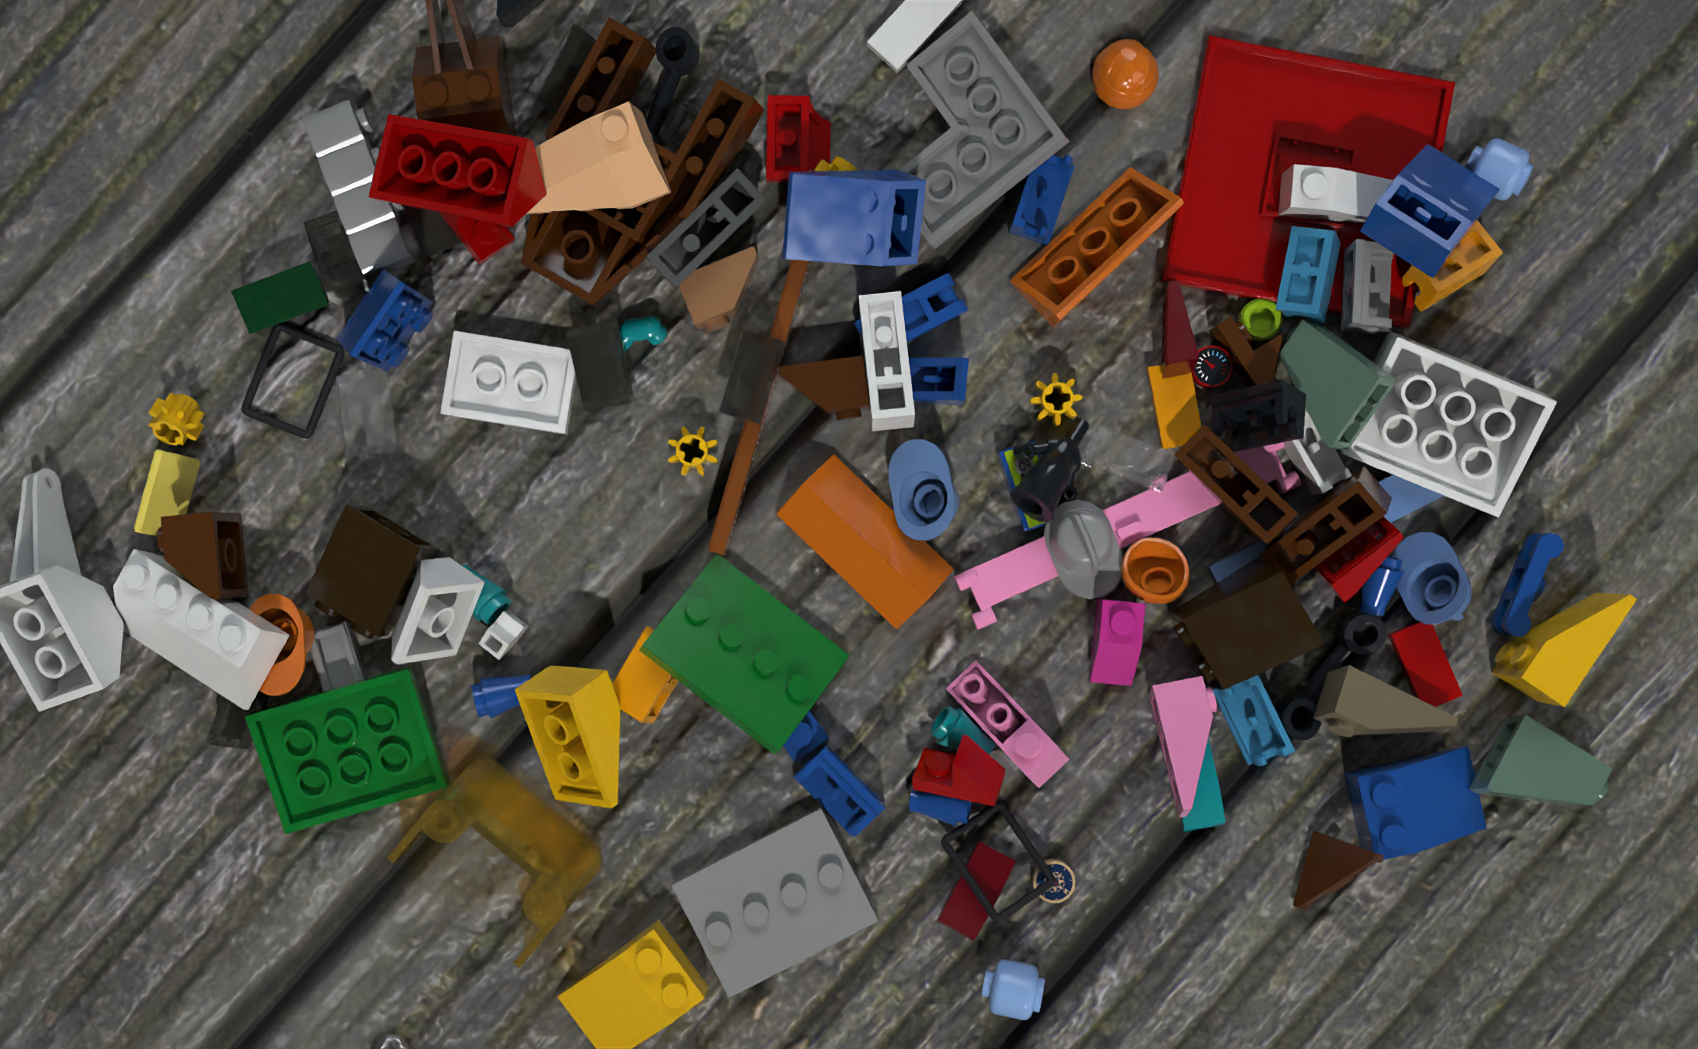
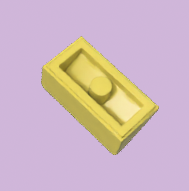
(166, 489)

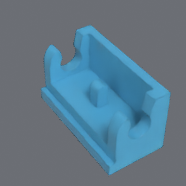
(1308, 273)
(1253, 721)

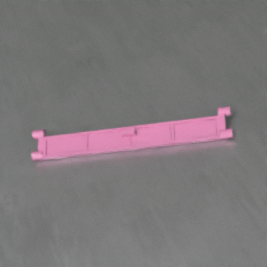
(1130, 521)

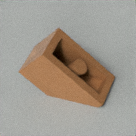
(718, 289)

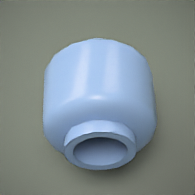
(1502, 166)
(1013, 989)

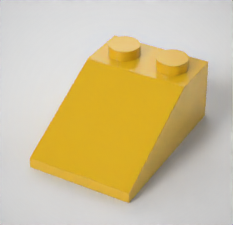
(1560, 651)
(575, 732)
(635, 991)

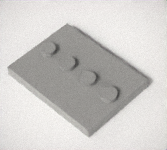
(775, 902)

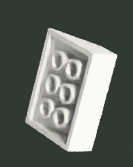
(1451, 425)

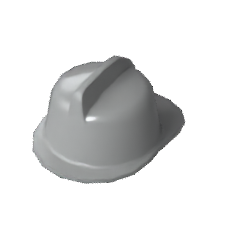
(1084, 549)

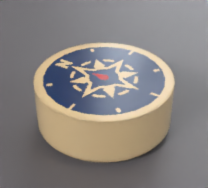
(1064, 882)

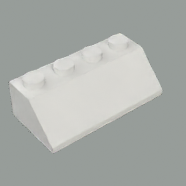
(203, 636)

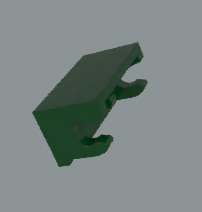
(281, 297)

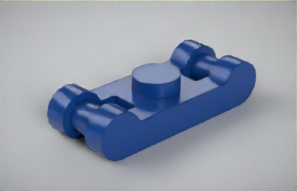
(918, 313)
(1525, 584)

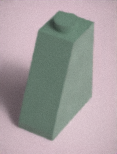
(1337, 380)
(1540, 767)

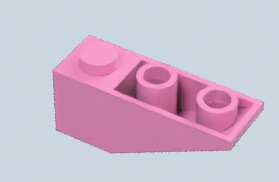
(1007, 724)

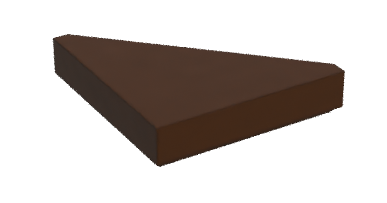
(1330, 866)

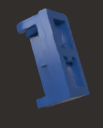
(1042, 199)
(840, 790)

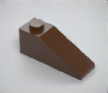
(1236, 486)
(1328, 525)

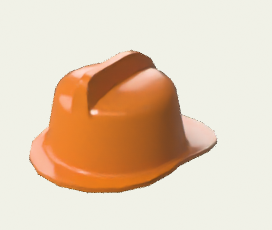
(291, 660)

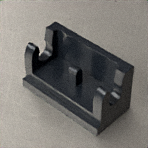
(1259, 415)

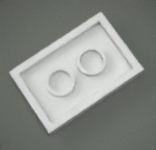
(509, 383)

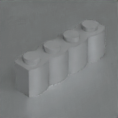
(348, 166)

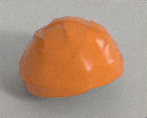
(1125, 74)
(1155, 570)

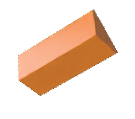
(1095, 244)
(863, 542)

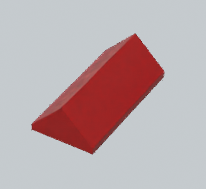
(457, 171)

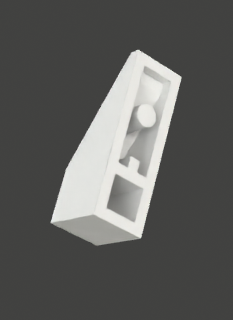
(1329, 193)
(886, 361)

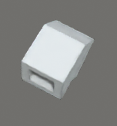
(503, 634)

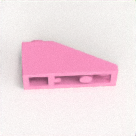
(1183, 725)

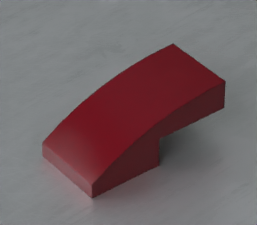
(962, 909)

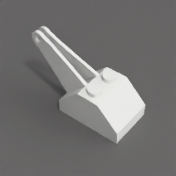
(52, 619)

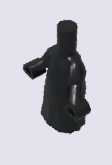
(1052, 474)

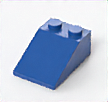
(1415, 802)

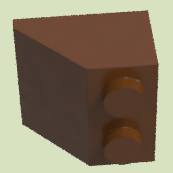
(207, 551)

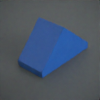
(939, 380)

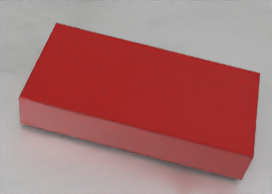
(1425, 663)

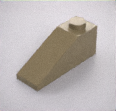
(1366, 706)

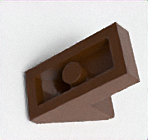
(1251, 366)

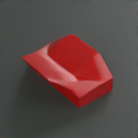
(795, 137)

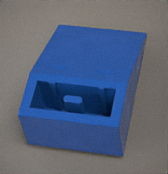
(1428, 210)
(854, 217)
(385, 322)

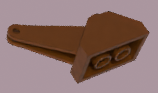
(464, 79)

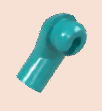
(641, 329)

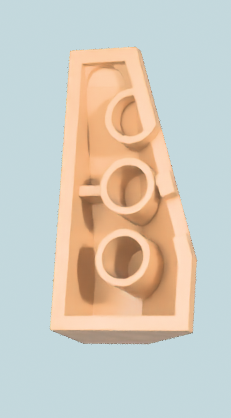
(601, 164)

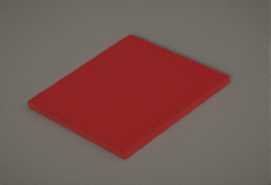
(1276, 109)

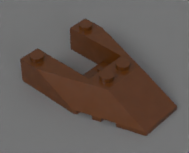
(600, 247)

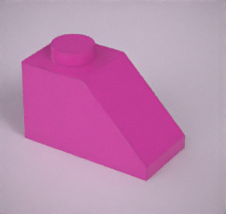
(1116, 641)

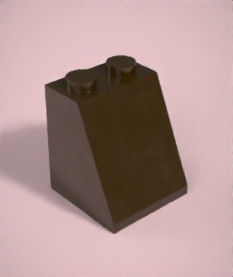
(367, 570)
(1245, 625)

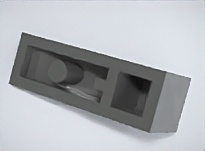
(708, 226)

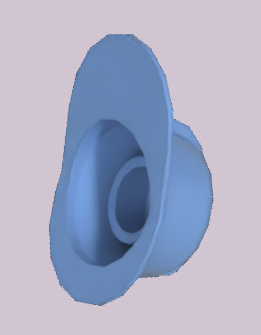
(922, 489)
(1433, 579)

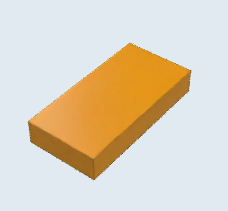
(1173, 407)

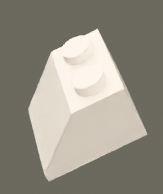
(435, 611)

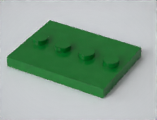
(745, 653)
(347, 749)

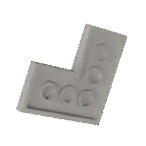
(994, 133)

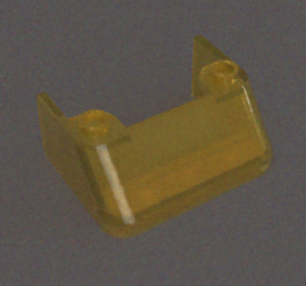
(521, 828)

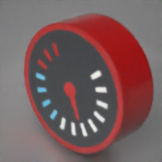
(1213, 367)

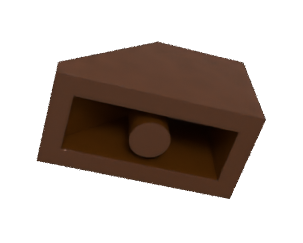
(831, 385)

